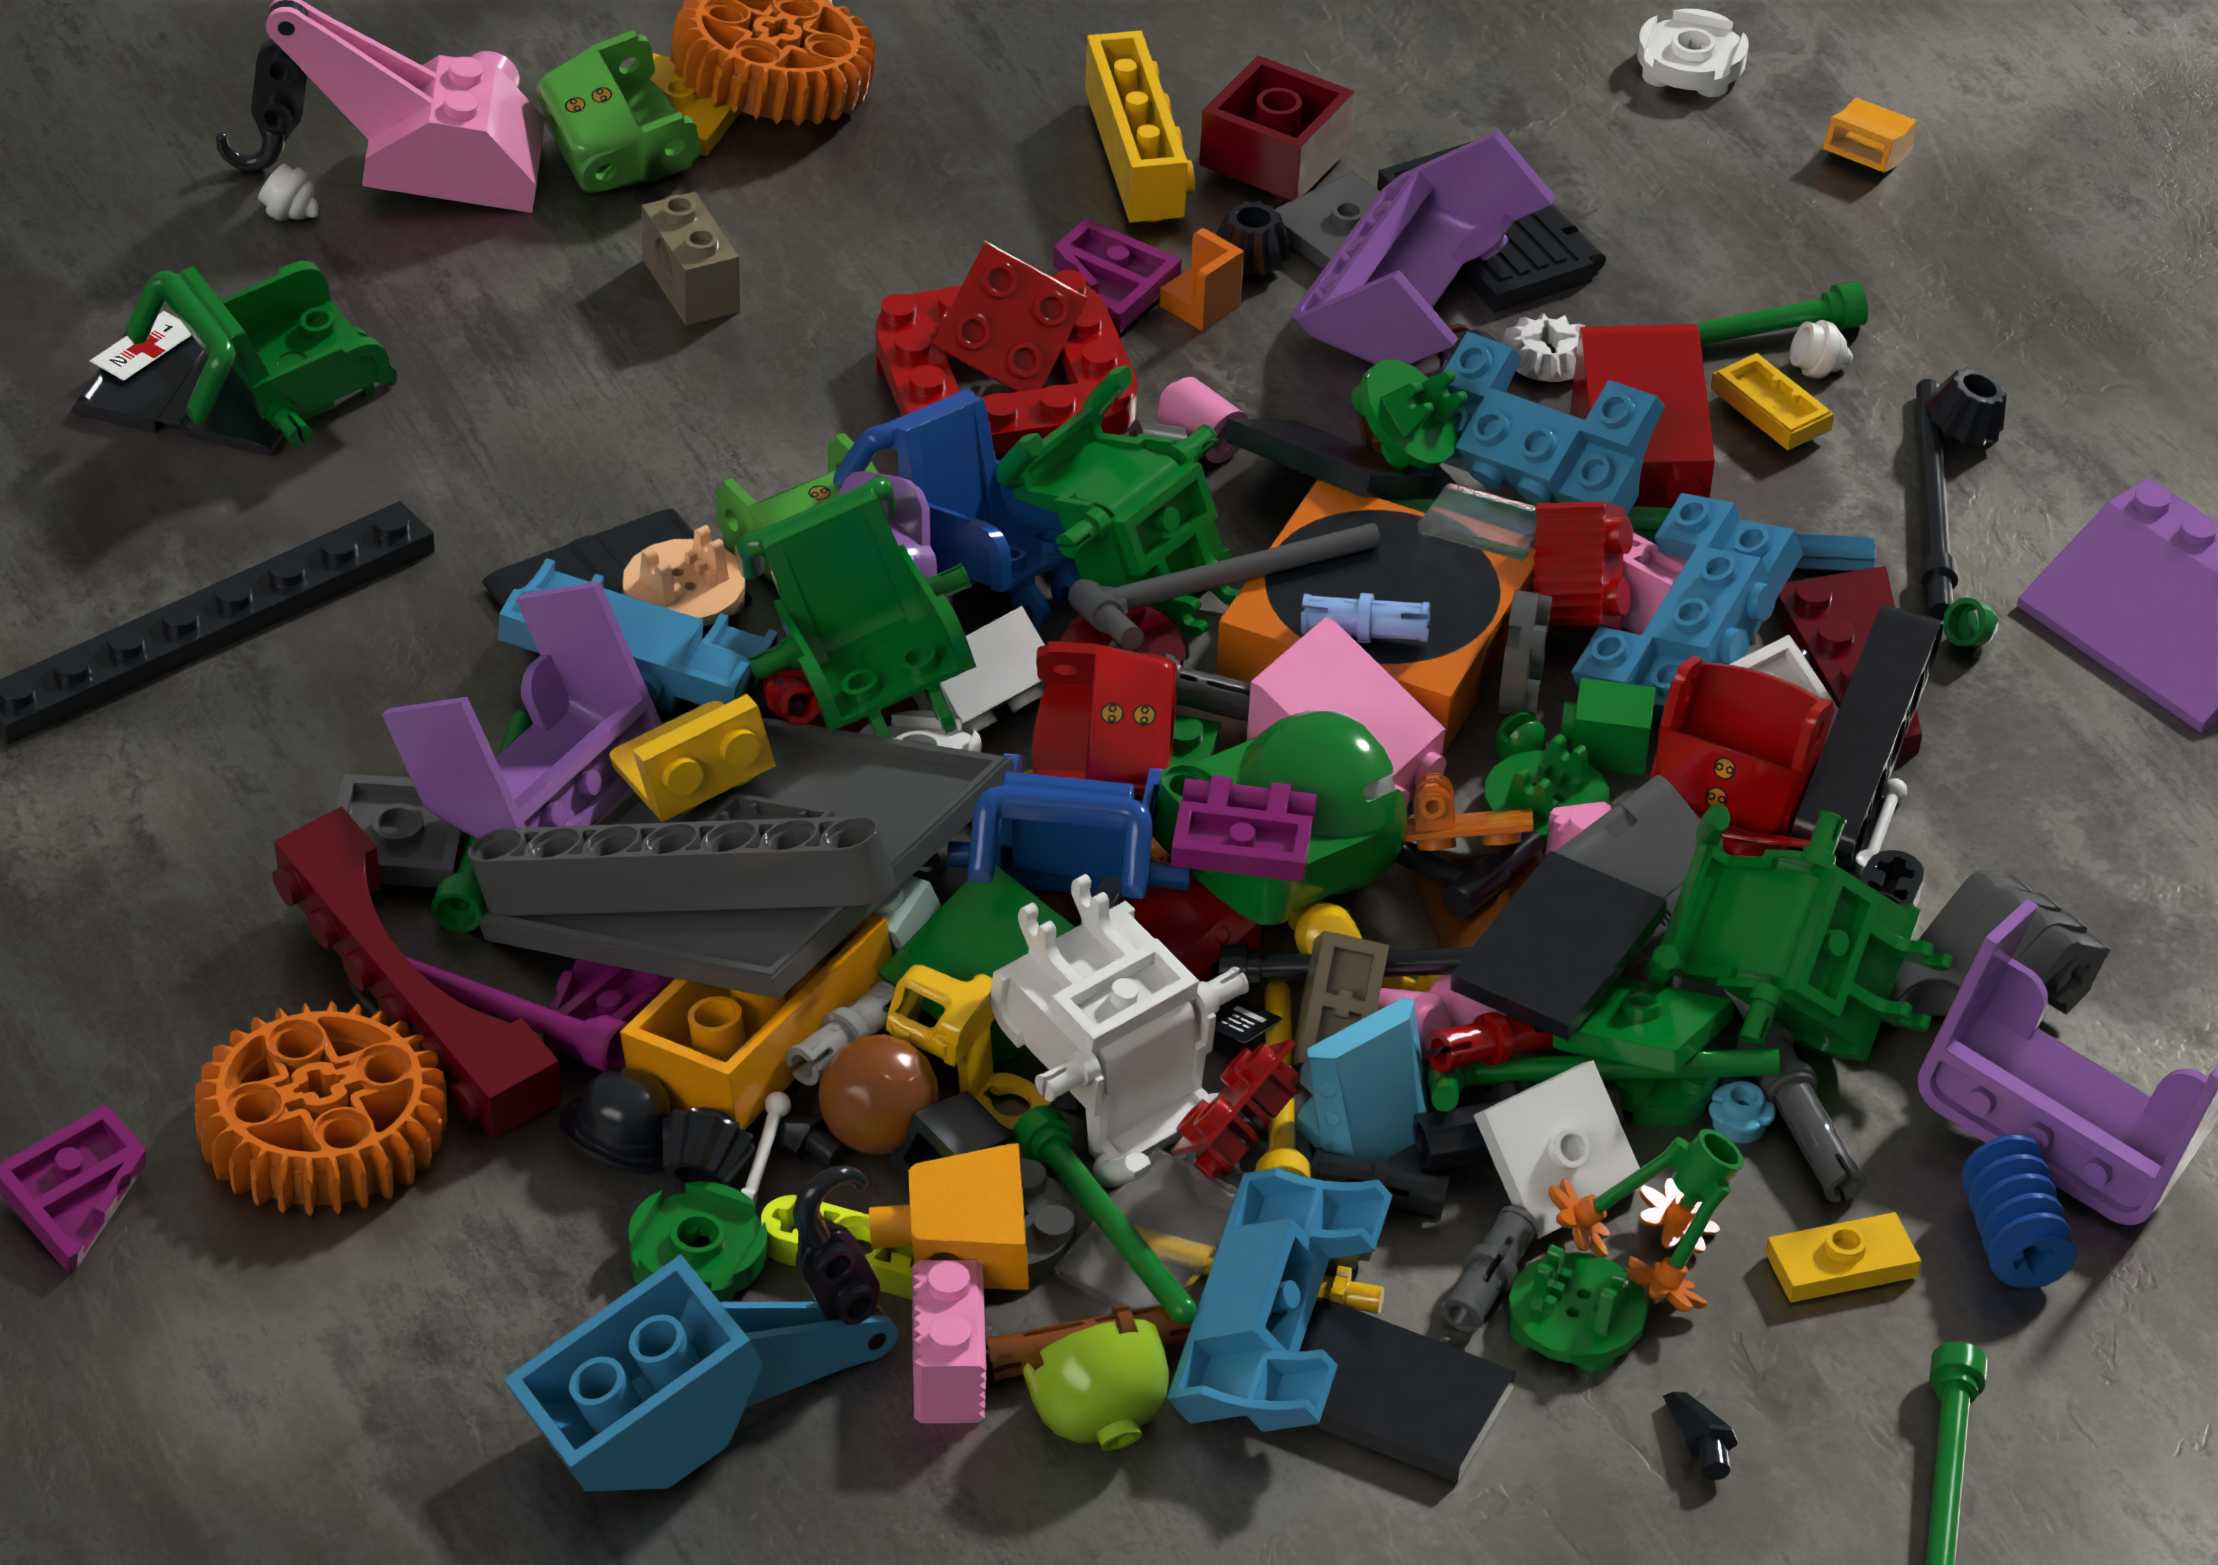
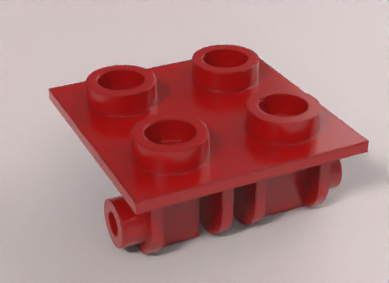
(1009, 320)
(1249, 1076)

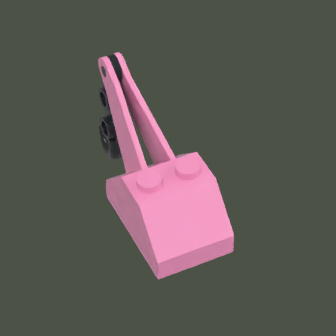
(430, 128)

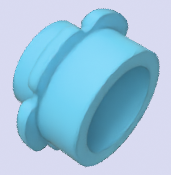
(1741, 1111)

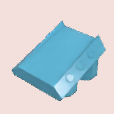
(1366, 1085)

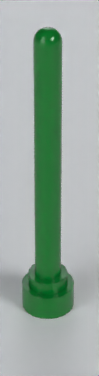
(1842, 305)
(459, 899)
(1048, 1140)
(1957, 1378)

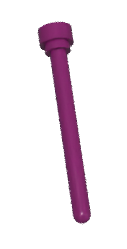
(595, 1039)

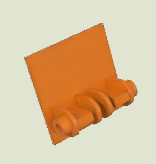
(1437, 825)

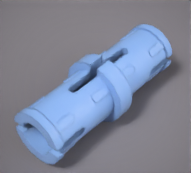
(1368, 617)

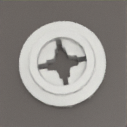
(1530, 341)

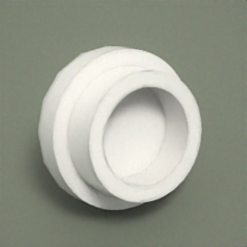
(290, 194)
(1819, 349)

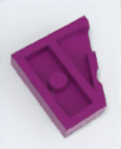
(1117, 268)

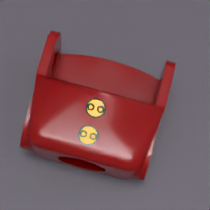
(1104, 713)
(1741, 742)

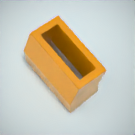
(1870, 135)

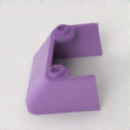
(1410, 246)
(559, 771)
(2008, 1077)

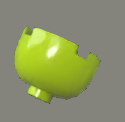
(1101, 1384)

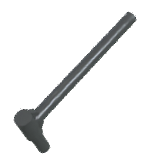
(1106, 606)

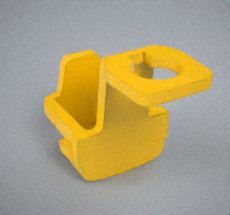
(959, 1035)

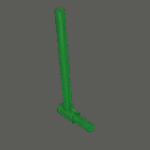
(1534, 1070)

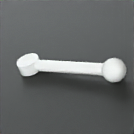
(1894, 792)
(777, 1106)

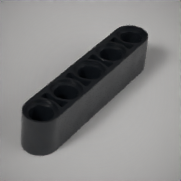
(1870, 727)

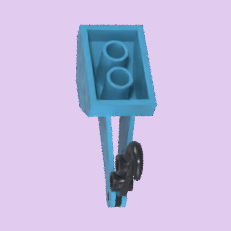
(670, 1368)

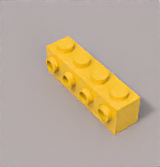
(1137, 127)

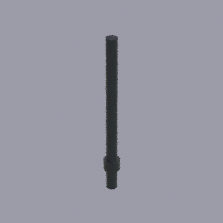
(1938, 567)

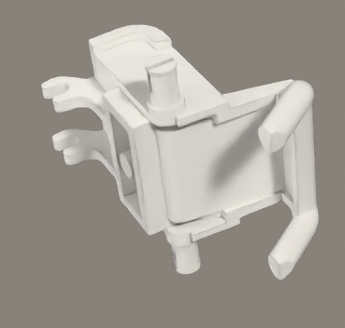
(1113, 1027)

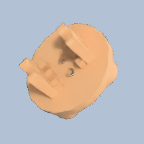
(688, 577)

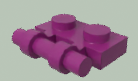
(1244, 829)

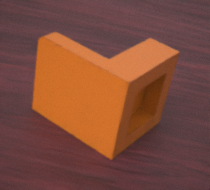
(1210, 285)

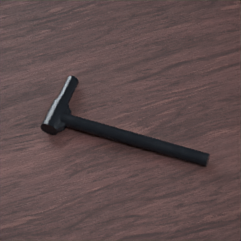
(1475, 882)

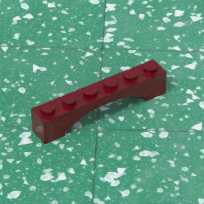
(492, 1066)

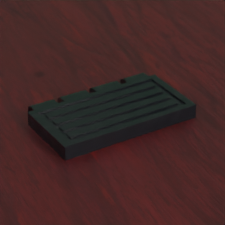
(1538, 260)

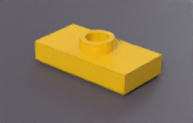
(1772, 401)
(1843, 1257)

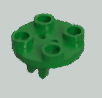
(1409, 413)
(1544, 782)
(1560, 1325)

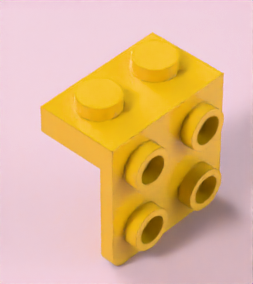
(695, 756)

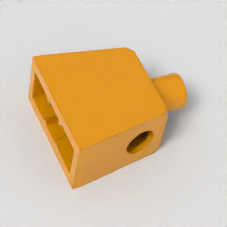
(963, 1211)

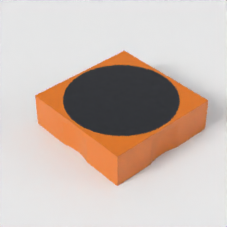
(1465, 587)

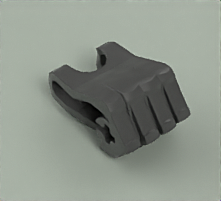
(2051, 947)

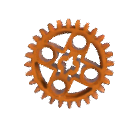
(774, 57)
(320, 1108)

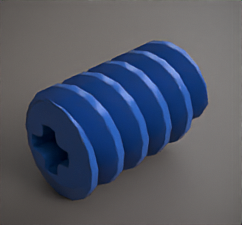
(2018, 1212)

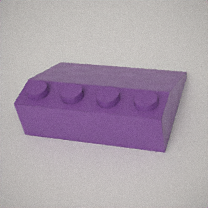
(2141, 598)

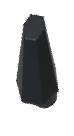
(801, 1137)
(1703, 1433)

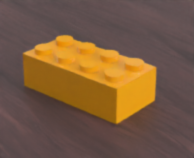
(731, 1045)

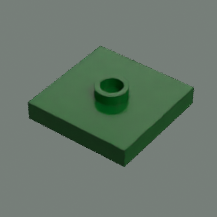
(1649, 1025)

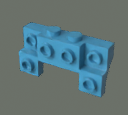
(1540, 448)
(1713, 605)
(662, 642)
(1262, 1295)

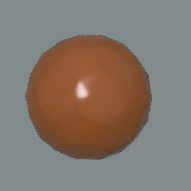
(874, 1091)

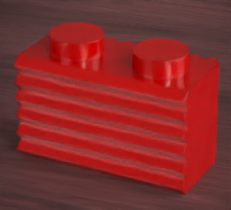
(1582, 564)

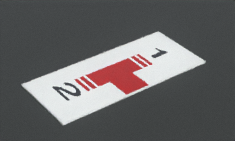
(126, 359)

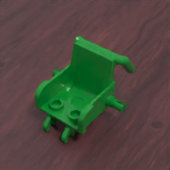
(277, 337)
(1123, 500)
(858, 609)
(1793, 941)

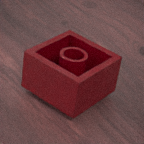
(1277, 128)

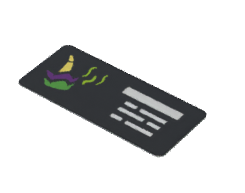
(1243, 1020)

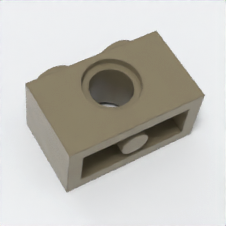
(690, 258)

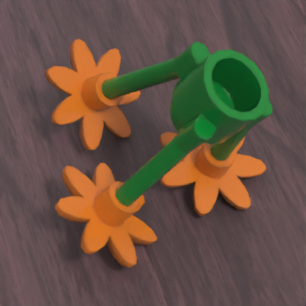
(1683, 1209)

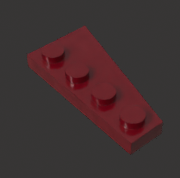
(1832, 622)

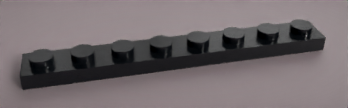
(210, 619)

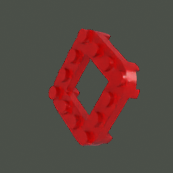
(923, 376)

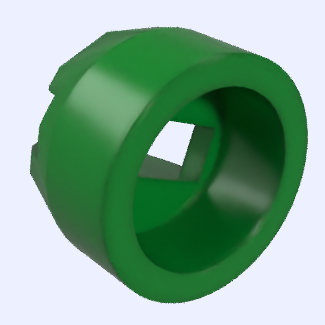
(1962, 624)
(1519, 734)

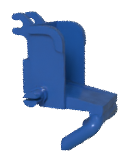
(972, 516)
(1063, 827)

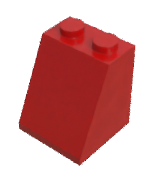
(1666, 364)

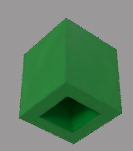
(1611, 723)

